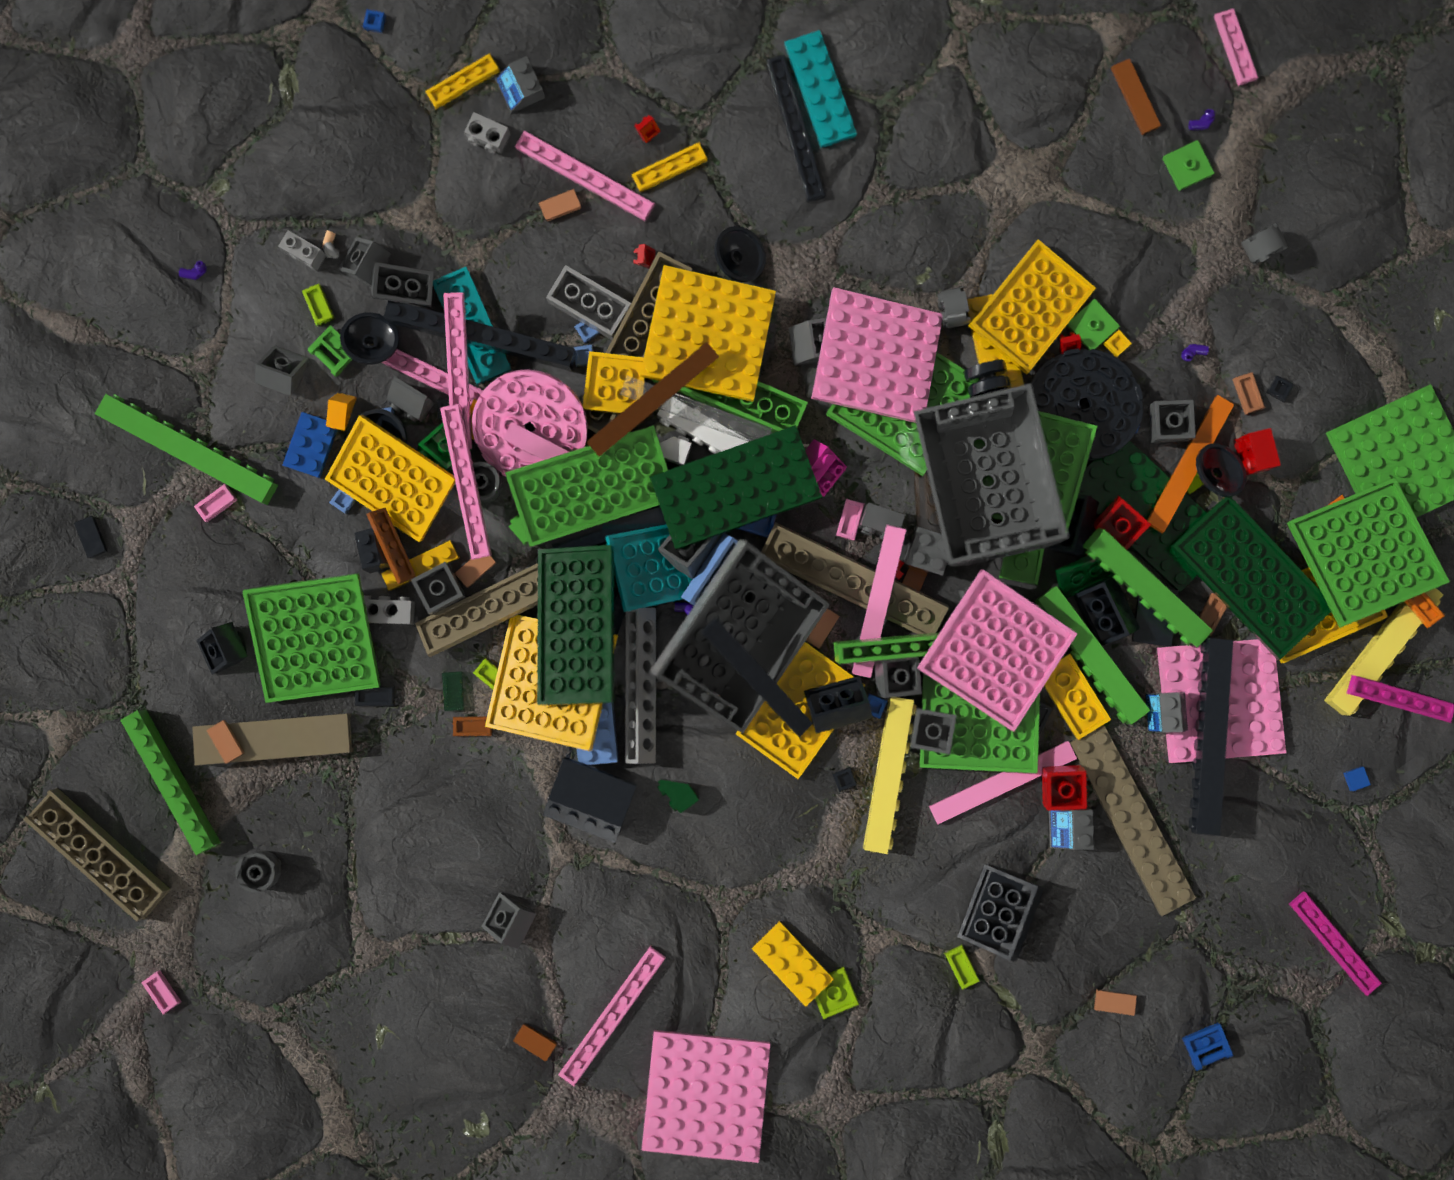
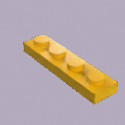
(443, 553)

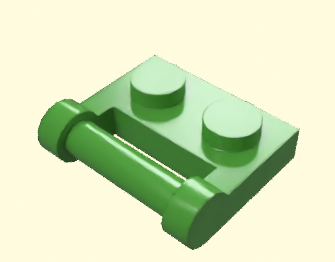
(331, 340)

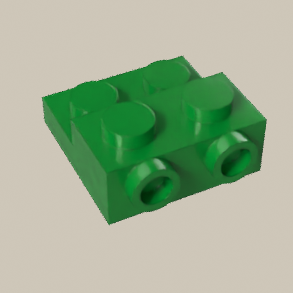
(436, 448)

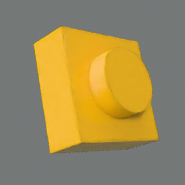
(1117, 343)

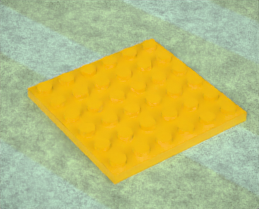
(713, 310)
(515, 695)

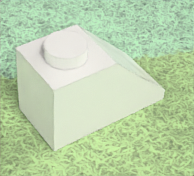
(676, 450)

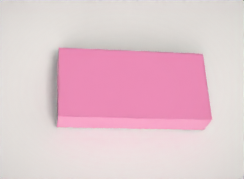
(215, 503)
(850, 519)
(161, 992)

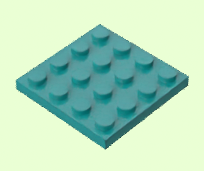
(642, 571)

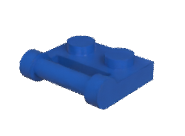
(1204, 1041)

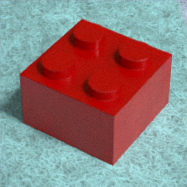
(1258, 451)
(1122, 522)
(1064, 787)

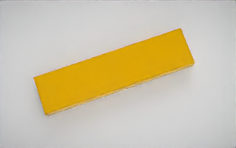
(462, 81)
(669, 167)

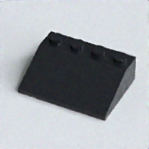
(589, 799)
(1000, 913)

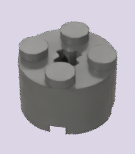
(1264, 244)
(954, 307)
(494, 483)
(249, 876)

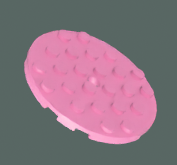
(522, 399)

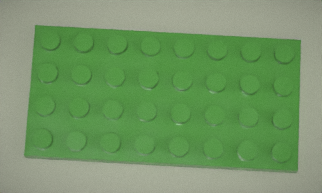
(586, 489)

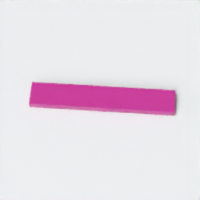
(1400, 698)
(1335, 943)

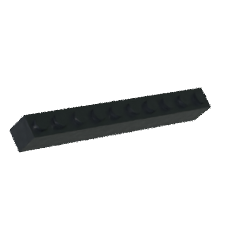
(483, 336)
(1211, 736)

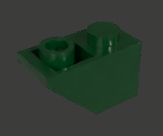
(680, 794)

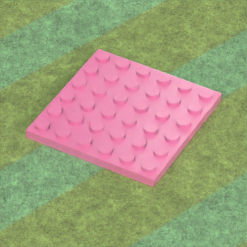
(877, 355)
(997, 650)
(1254, 700)
(706, 1096)

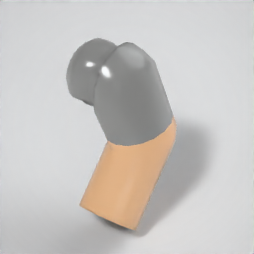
(328, 247)

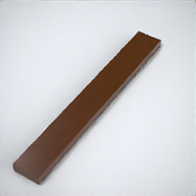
(652, 399)

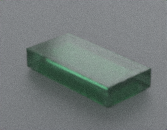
(453, 691)

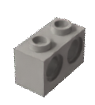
(489, 130)
(302, 250)

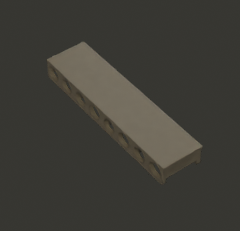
(279, 738)
(97, 854)

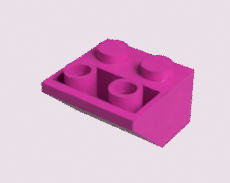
(825, 465)

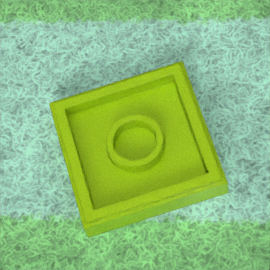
(837, 995)

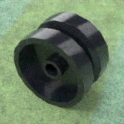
(987, 378)

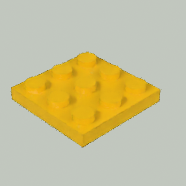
(605, 381)

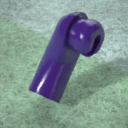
(1204, 122)
(199, 270)
(1193, 349)
(683, 607)

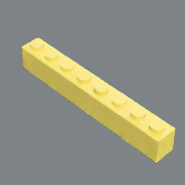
(1378, 654)
(888, 775)

